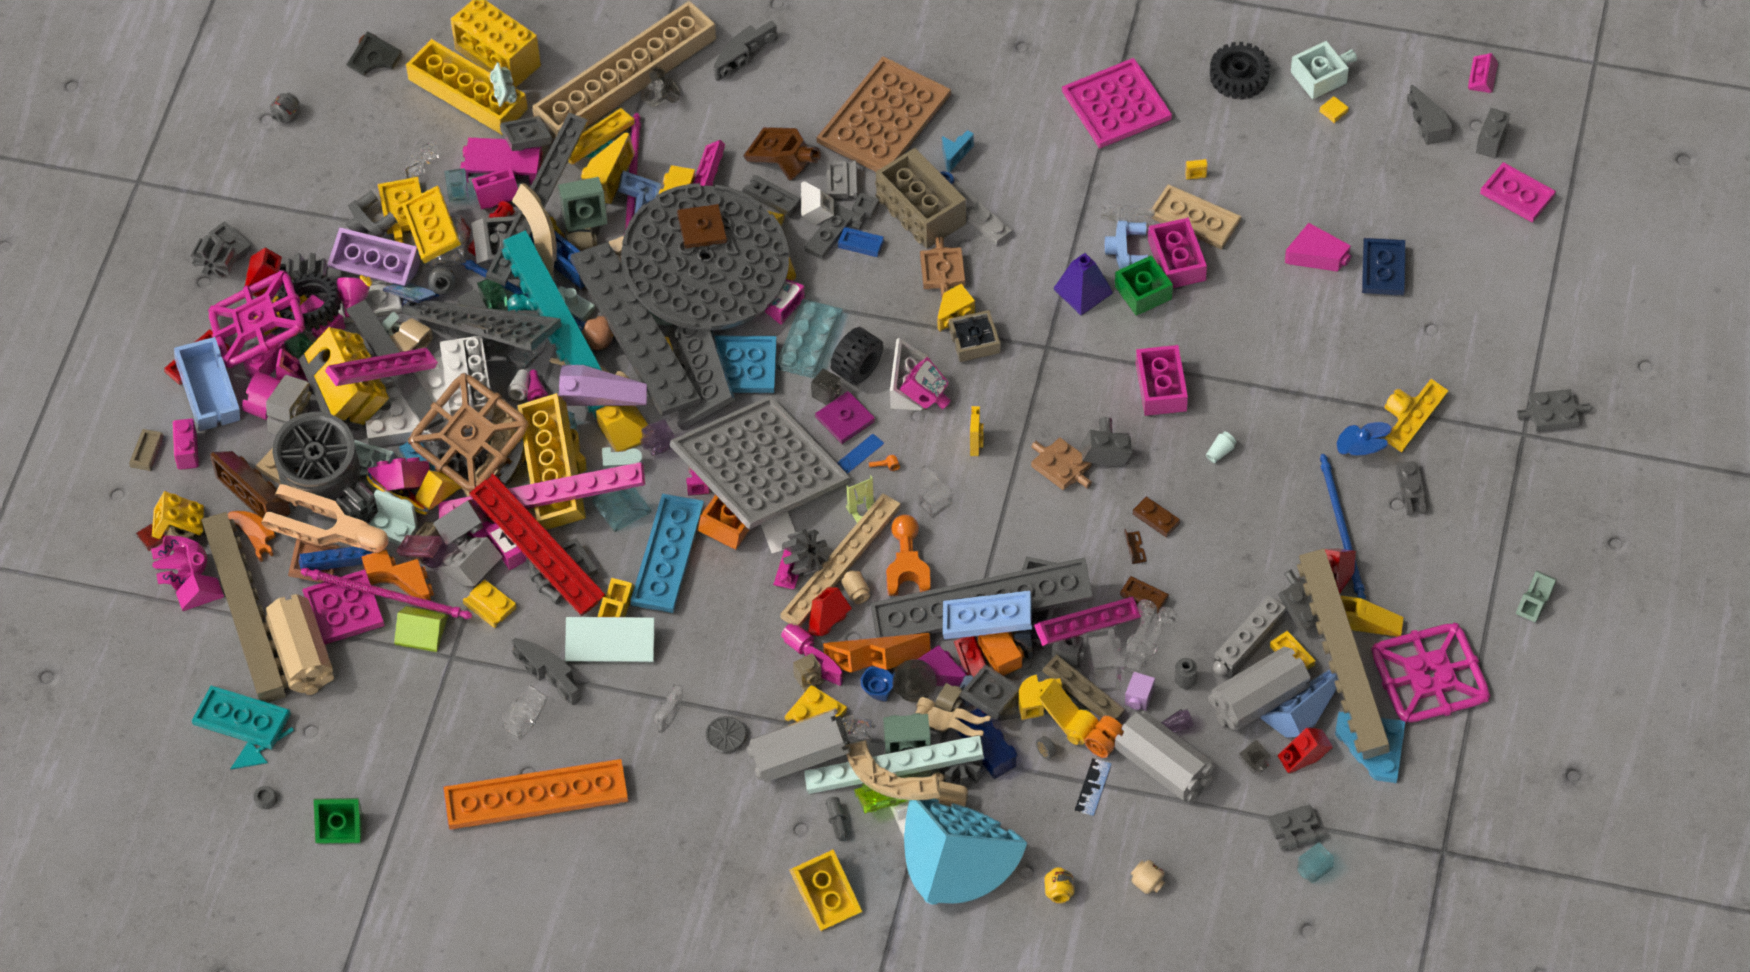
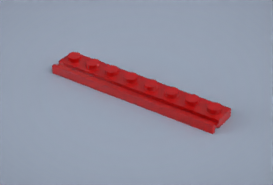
(537, 545)

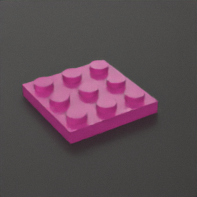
(343, 610)

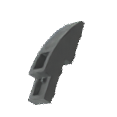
(737, 51)
(545, 664)

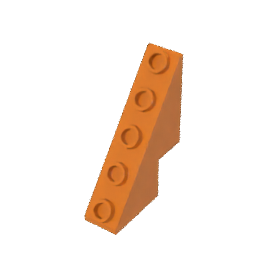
(877, 652)

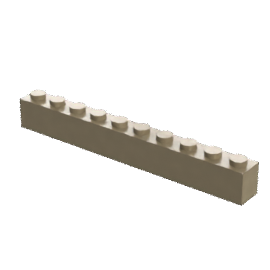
(243, 607)
(1343, 653)

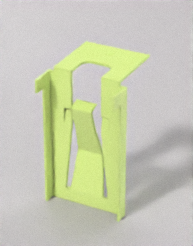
(861, 492)

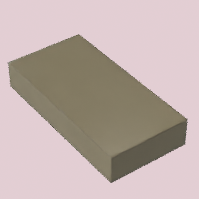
(146, 449)

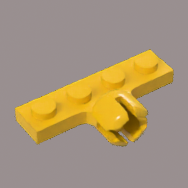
(1412, 412)

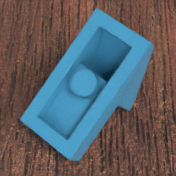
(955, 152)

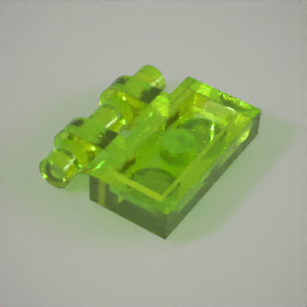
(872, 801)

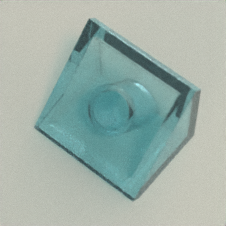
(621, 507)

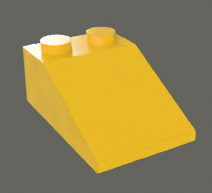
(610, 164)
(825, 890)

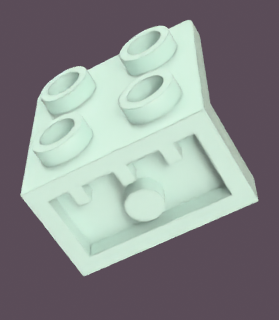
(394, 516)

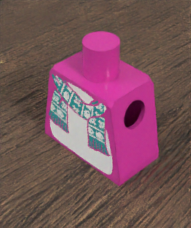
(786, 302)
(926, 385)

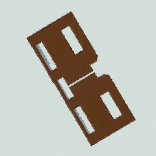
(1134, 547)

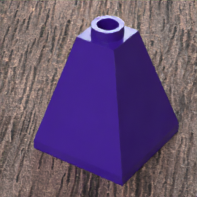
(1083, 285)

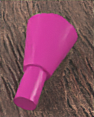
(536, 389)

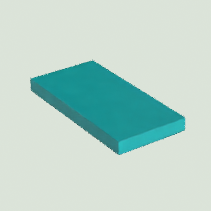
(241, 717)

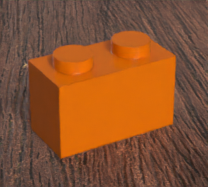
(1001, 652)

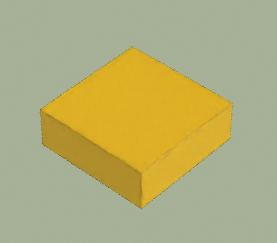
(1334, 109)
(1196, 169)

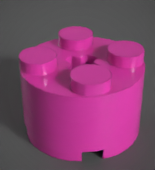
(258, 393)

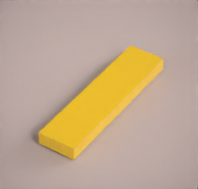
(601, 133)

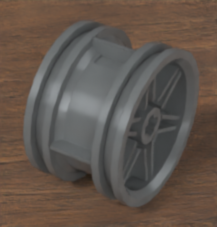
(310, 445)

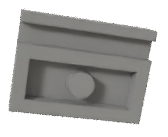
(841, 179)

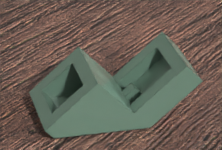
(1536, 597)

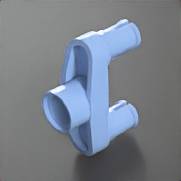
(1117, 244)

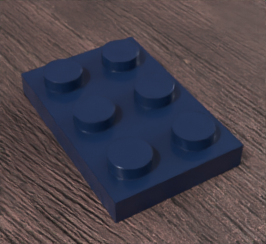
(1383, 266)

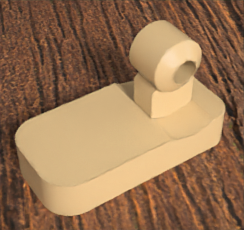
(951, 793)

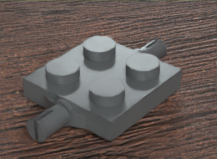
(1553, 410)
(1297, 603)

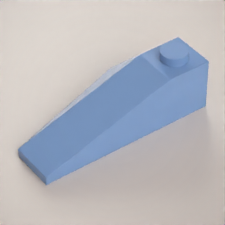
(1304, 708)

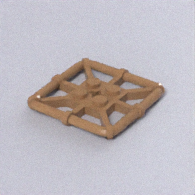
(465, 418)

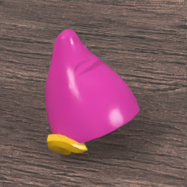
(353, 290)

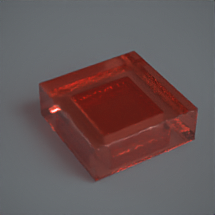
(146, 538)

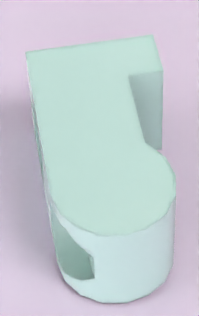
(617, 459)

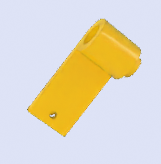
(1072, 721)

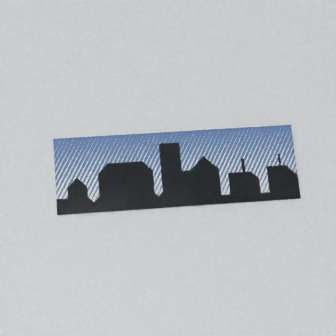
(1092, 787)

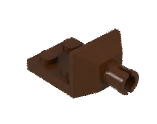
(782, 147)

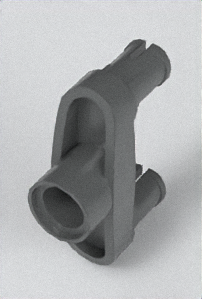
(362, 223)

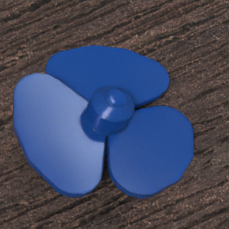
(1363, 441)

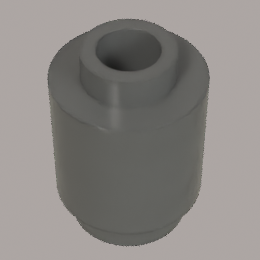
(1185, 673)

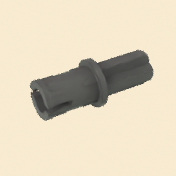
(837, 818)

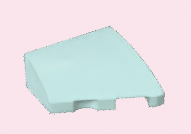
(369, 455)

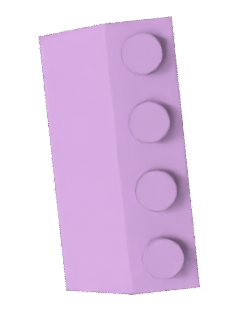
(374, 257)

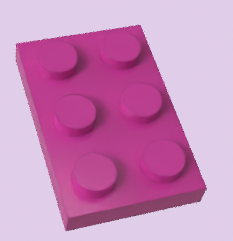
(1517, 192)

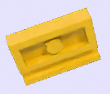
(976, 431)
(489, 603)

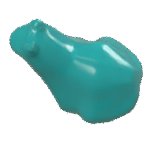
(519, 303)

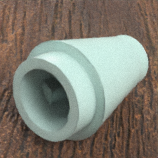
(1221, 446)

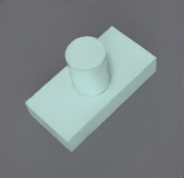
(577, 305)

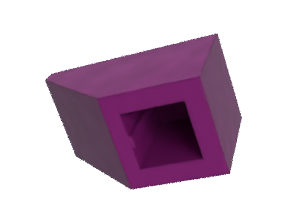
(945, 668)

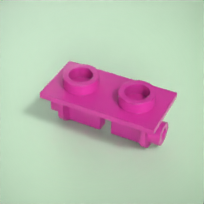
(784, 575)

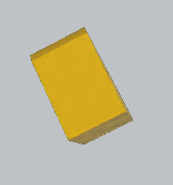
(435, 489)

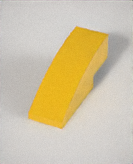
(616, 599)

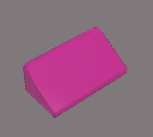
(1483, 73)

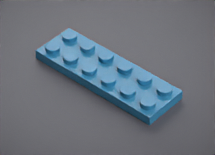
(667, 553)

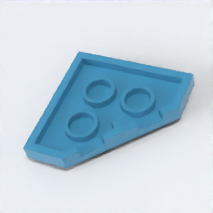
(1380, 767)

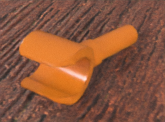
(891, 461)

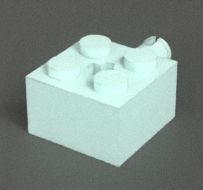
(1321, 69)

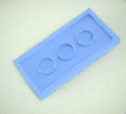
(987, 615)

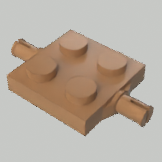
(942, 267)
(1061, 464)

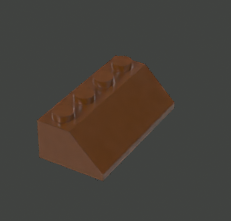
(247, 484)

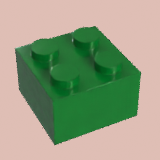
(1143, 285)

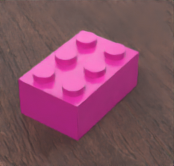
(1177, 252)
(1161, 380)

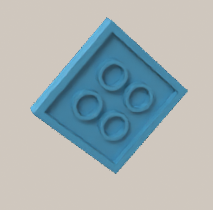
(749, 362)

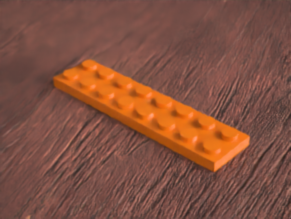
(535, 794)

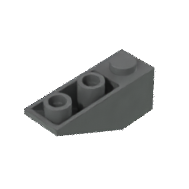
(1432, 119)

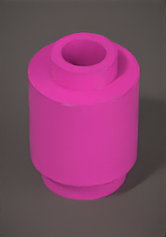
(797, 638)

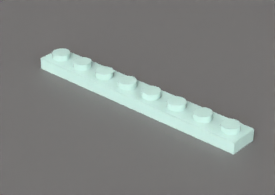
(899, 763)

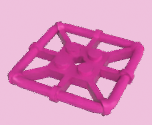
(267, 319)
(1424, 685)

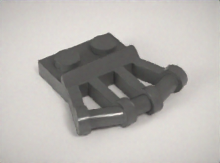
(578, 554)

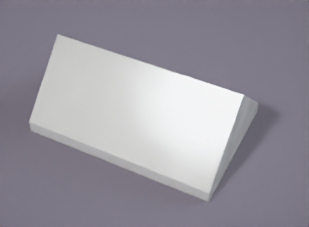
(904, 361)

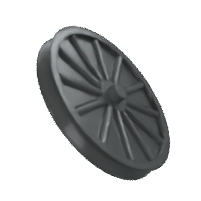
(725, 734)

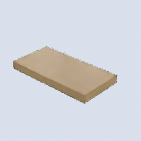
(1209, 221)

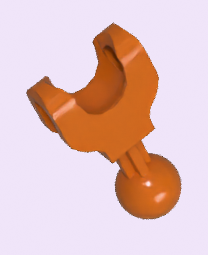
(907, 563)

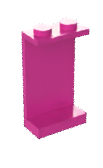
(492, 155)

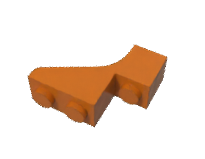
(407, 576)

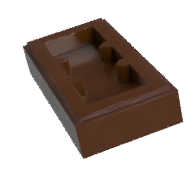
(1140, 590)

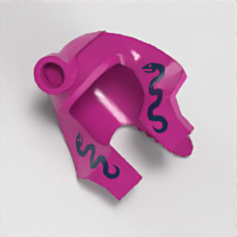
(187, 558)

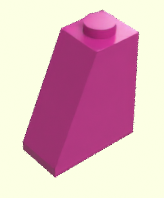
(1318, 250)

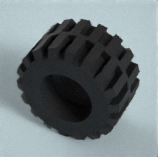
(857, 355)

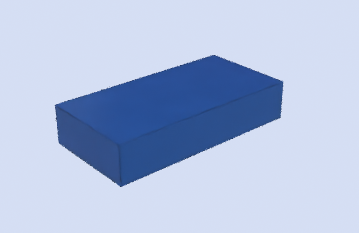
(861, 242)

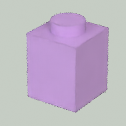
(1139, 691)

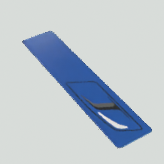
(860, 453)

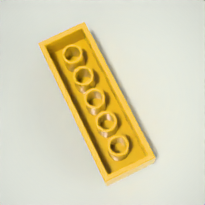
(462, 85)
(551, 456)

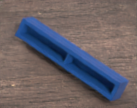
(333, 558)

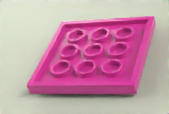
(1116, 103)

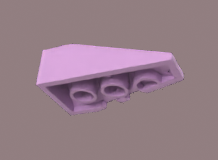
(592, 387)

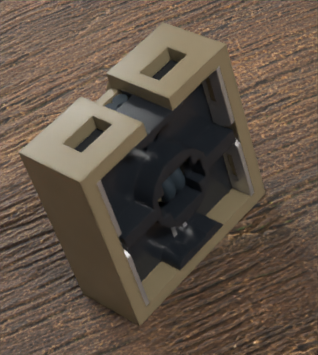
(974, 336)

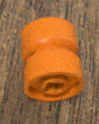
(1102, 738)

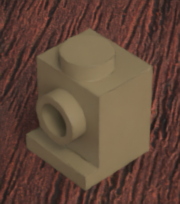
(808, 672)

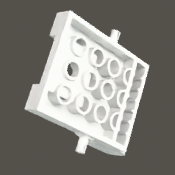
(458, 357)

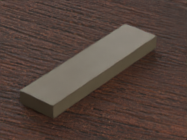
(1083, 689)

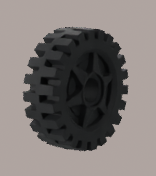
(1239, 70)

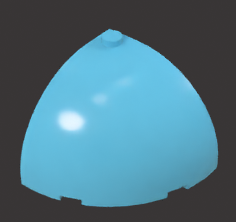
(957, 851)

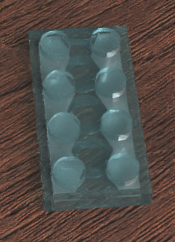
(809, 338)

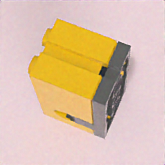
(348, 402)

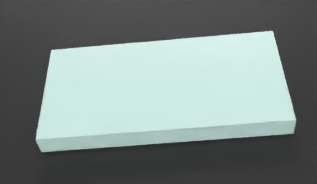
(609, 639)

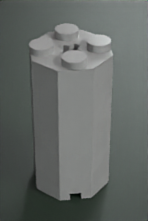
(1259, 689)
(798, 746)
(1164, 756)

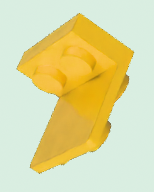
(178, 512)

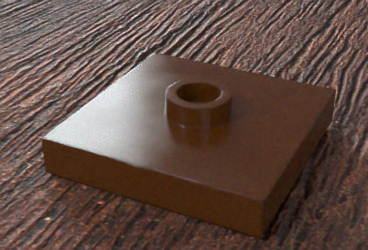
(701, 226)

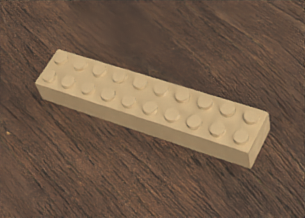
(628, 68)

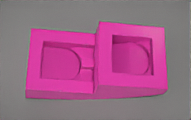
(829, 669)

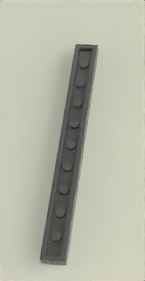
(542, 186)

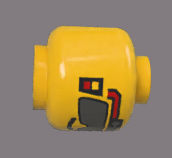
(1059, 885)

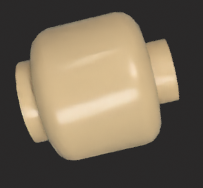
(1148, 877)

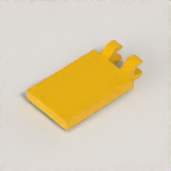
(392, 196)

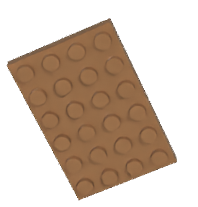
(883, 115)

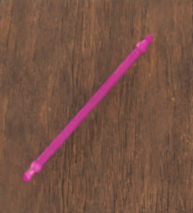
(633, 165)
(318, 575)

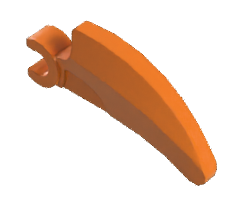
(254, 530)

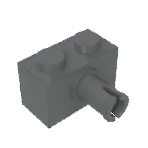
(1105, 446)

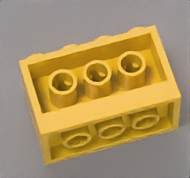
(491, 36)

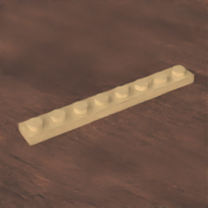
(842, 558)

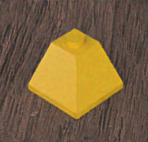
(621, 426)

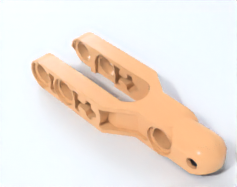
(346, 530)

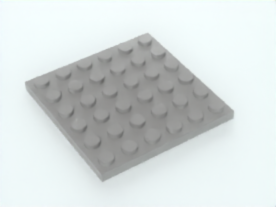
(759, 462)

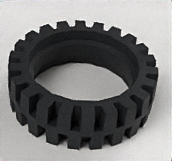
(322, 314)

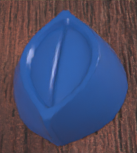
(877, 683)

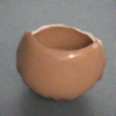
(597, 333)

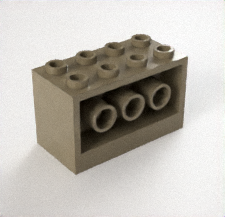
(920, 198)

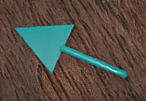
(251, 756)

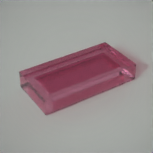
(419, 546)

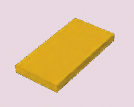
(431, 224)

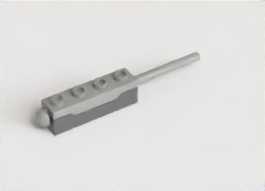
(1249, 637)

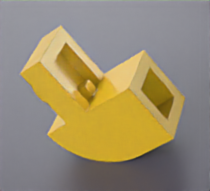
(1028, 692)

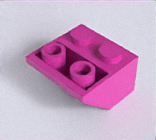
(400, 474)

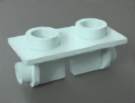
(502, 84)

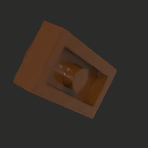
(1156, 516)

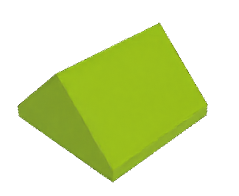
(420, 628)

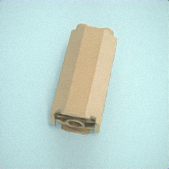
(299, 644)

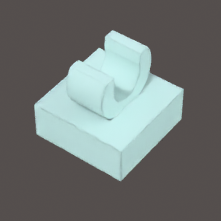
(389, 323)

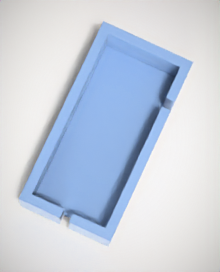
(206, 384)

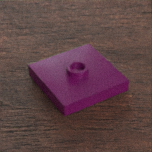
(845, 417)

